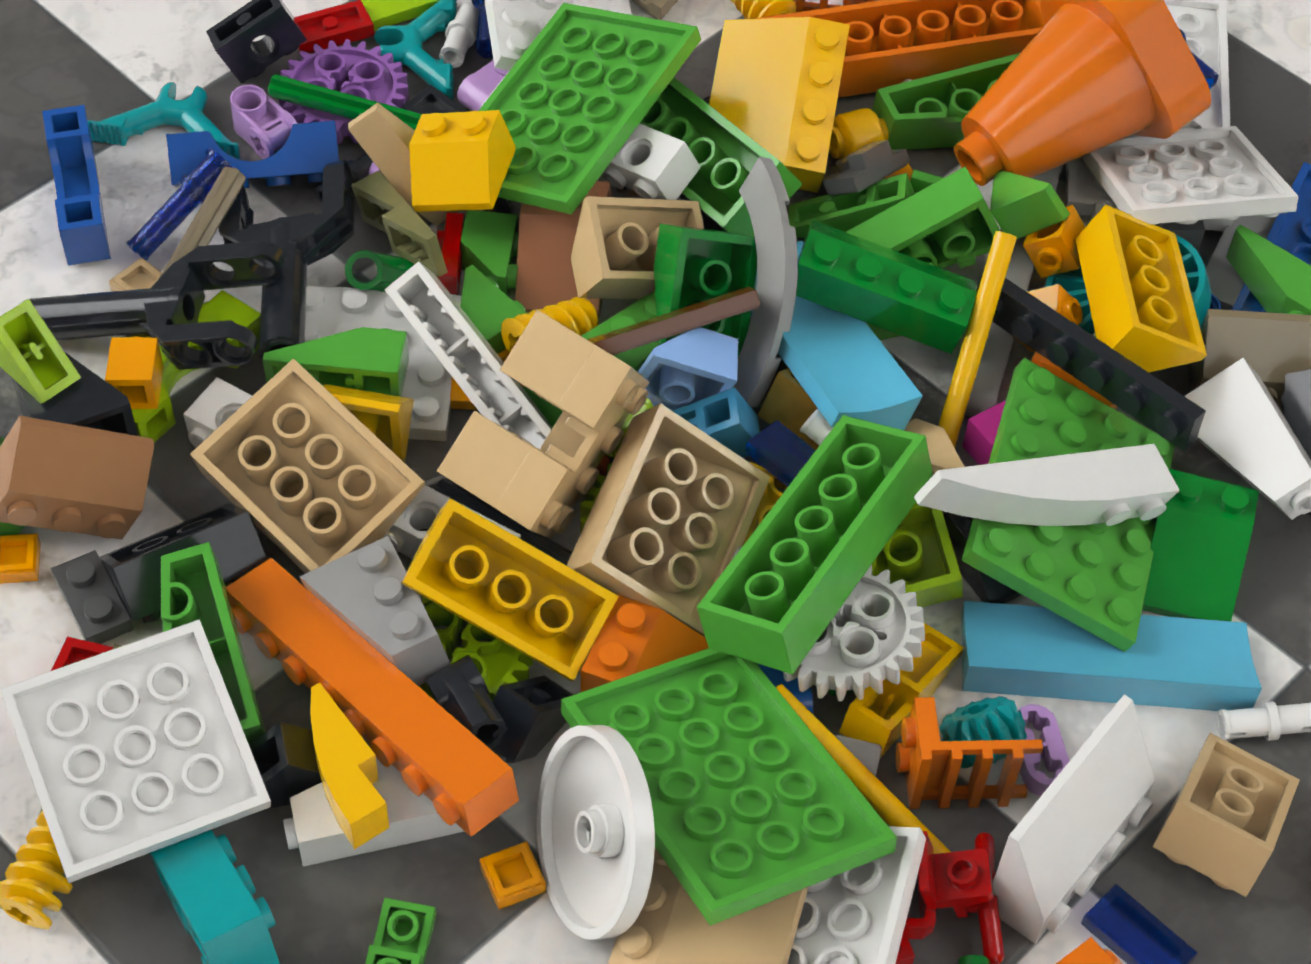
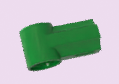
(388, 270)

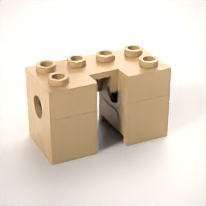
(544, 483)

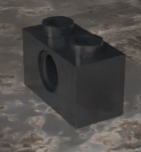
(235, 36)

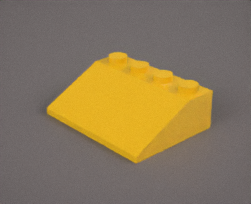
(783, 87)

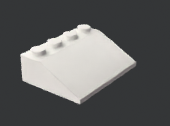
(1075, 826)

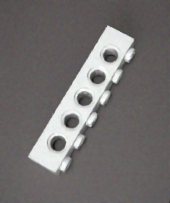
(651, 164)

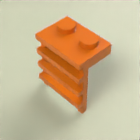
(934, 765)

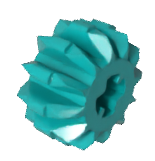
(984, 720)

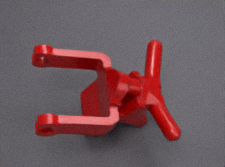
(960, 882)

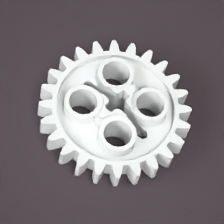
(874, 622)

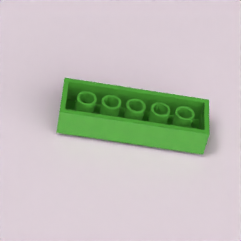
(720, 150)
(815, 544)

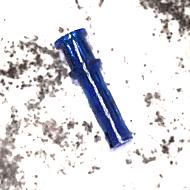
(191, 193)

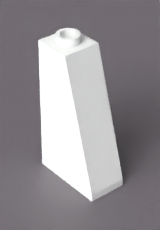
(1254, 437)
(322, 840)

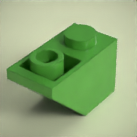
(491, 246)
(487, 306)

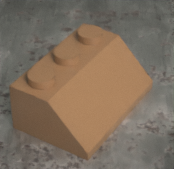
(73, 477)

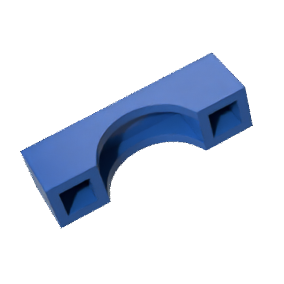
(304, 153)
(76, 185)

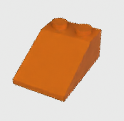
(636, 640)

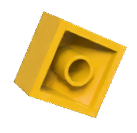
(459, 160)

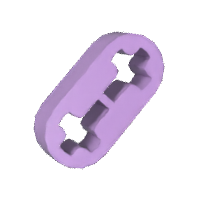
(1053, 750)

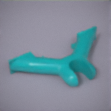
(408, 40)
(163, 111)

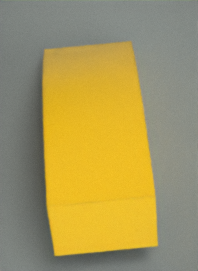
(880, 716)
(346, 771)

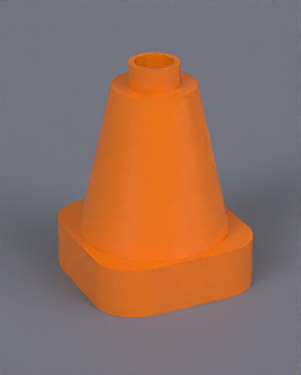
(1082, 85)

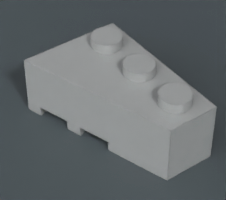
(369, 597)

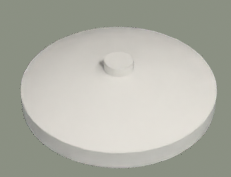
(595, 831)

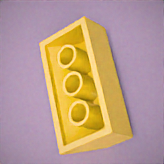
(1139, 291)
(509, 589)

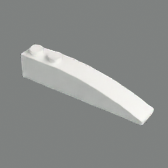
(466, 354)
(1057, 489)

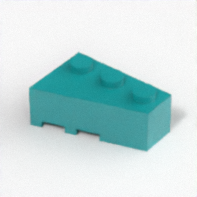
(216, 900)

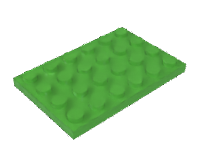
(582, 97)
(1078, 571)
(735, 782)

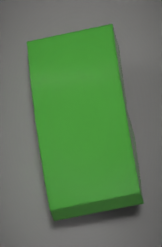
(402, 933)

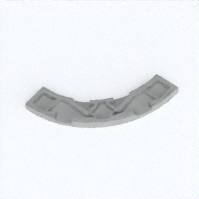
(776, 279)

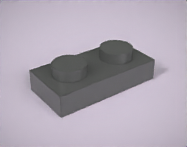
(92, 598)

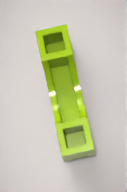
(222, 307)

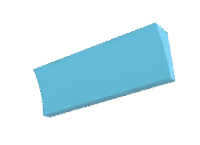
(846, 367)
(1047, 656)

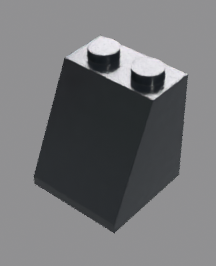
(84, 403)

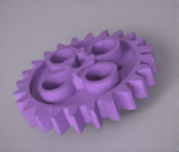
(369, 77)

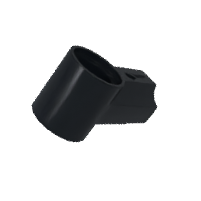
(465, 696)

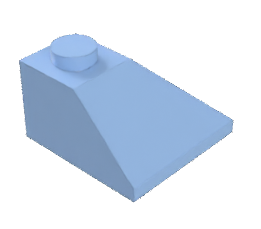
(691, 368)

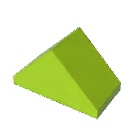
(33, 354)

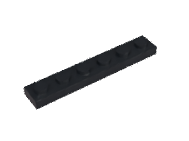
(1098, 366)

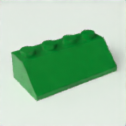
(884, 287)

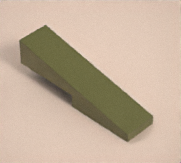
(390, 213)

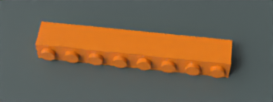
(379, 700)

